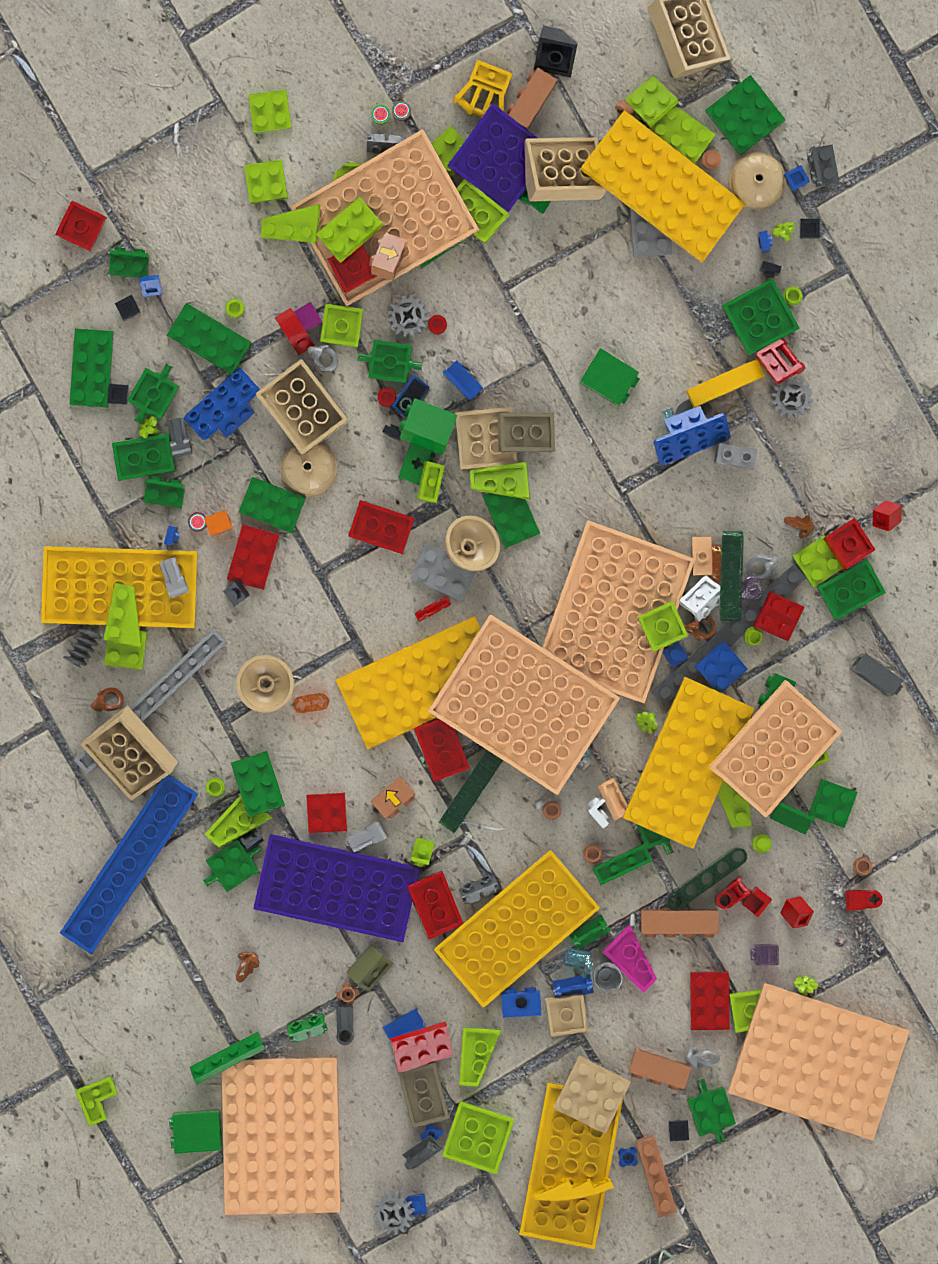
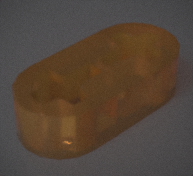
(716, 562)
(310, 708)

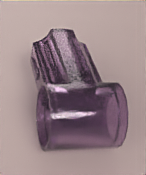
(751, 593)

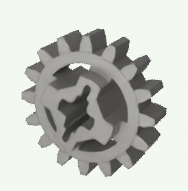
(401, 327)
(797, 405)
(388, 1218)

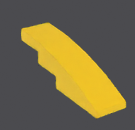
(725, 383)
(565, 1190)

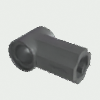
(180, 441)
(344, 1021)

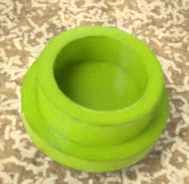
(792, 296)
(753, 636)
(215, 787)
(761, 843)

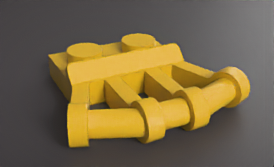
(485, 78)

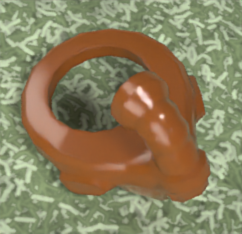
(801, 523)
(693, 629)
(100, 703)
(250, 962)

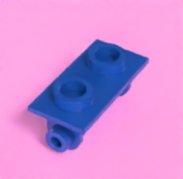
(573, 986)

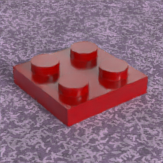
(81, 226)
(353, 270)
(849, 544)
(778, 616)
(326, 812)

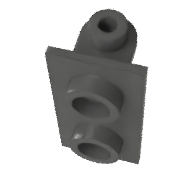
(377, 144)
(470, 891)
(421, 1152)

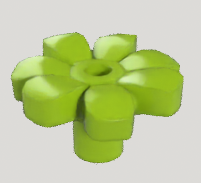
(784, 230)
(148, 427)
(647, 722)
(805, 985)

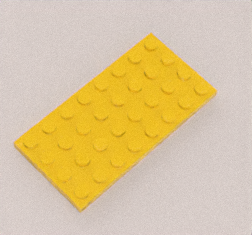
(662, 186)
(82, 581)
(401, 687)
(677, 780)
(516, 928)
(565, 1151)

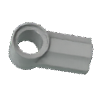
(175, 582)
(370, 835)

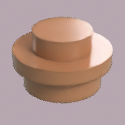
(711, 159)
(551, 810)
(592, 853)
(862, 866)

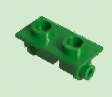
(589, 932)
(298, 1030)

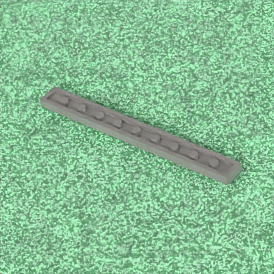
(168, 685)

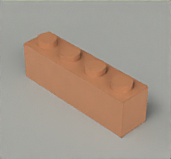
(679, 922)
(656, 1175)

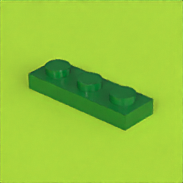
(622, 864)

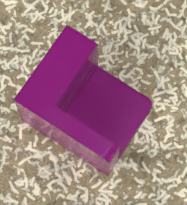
(308, 316)

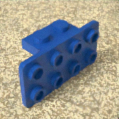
(224, 407)
(690, 434)

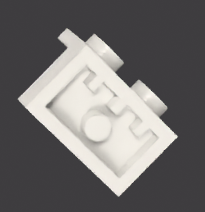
(702, 598)
(599, 815)

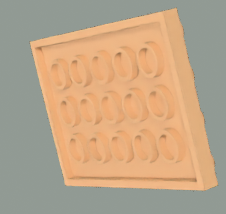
(775, 748)

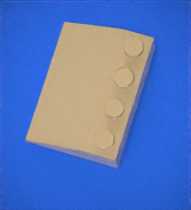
(688, 35)
(555, 171)
(302, 407)
(129, 753)

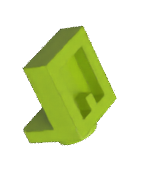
(422, 852)

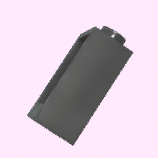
(877, 675)

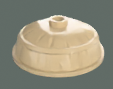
(755, 193)
(312, 481)
(479, 539)
(251, 679)

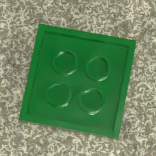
(745, 115)
(760, 317)

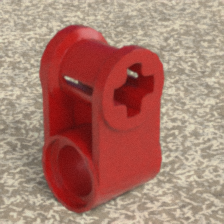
(733, 893)
(859, 900)

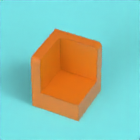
(218, 523)

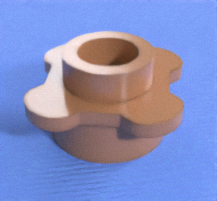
(342, 994)

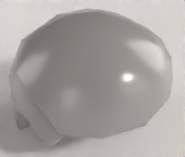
(607, 977)

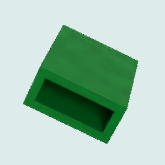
(610, 378)
(427, 426)
(196, 1131)

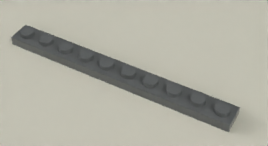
(729, 634)

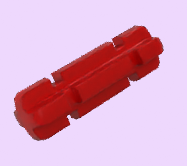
(432, 609)

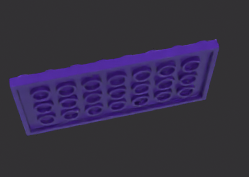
(336, 887)

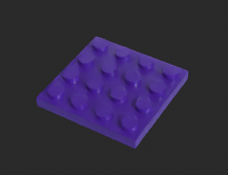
(494, 157)

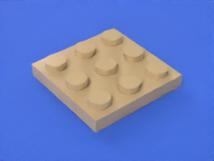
(479, 439)
(592, 1094)

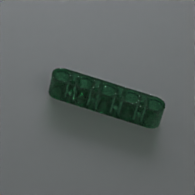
(731, 575)
(470, 791)
(697, 879)

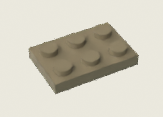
(526, 432)
(424, 1095)

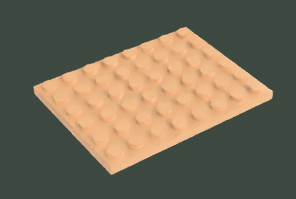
(411, 199)
(599, 605)
(524, 704)
(818, 1061)
(281, 1136)

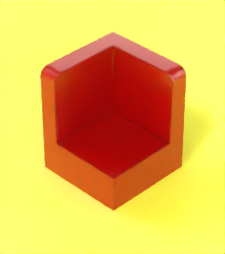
(887, 515)
(756, 901)
(797, 912)

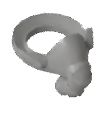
(315, 353)
(767, 561)
(696, 1059)

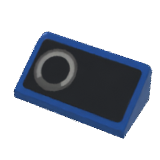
(414, 389)

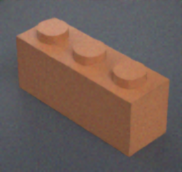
(532, 98)
(659, 1069)

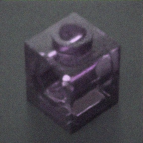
(765, 954)

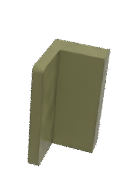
(369, 968)

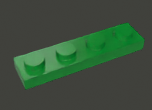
(227, 1058)

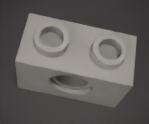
(736, 456)

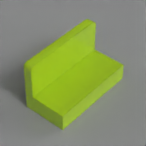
(430, 482)

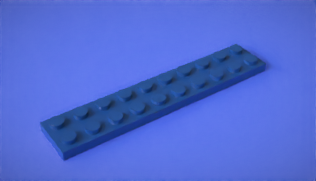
(129, 863)

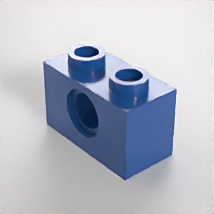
(532, 1007)

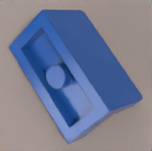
(462, 380)
(406, 1023)

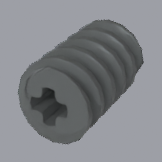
(83, 646)

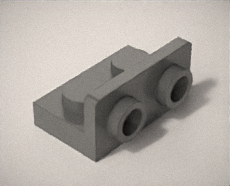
(823, 165)

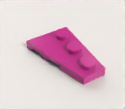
(630, 958)

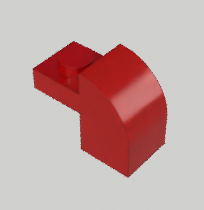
(294, 331)

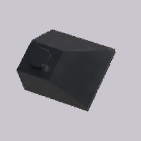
(555, 52)

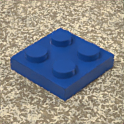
(721, 667)

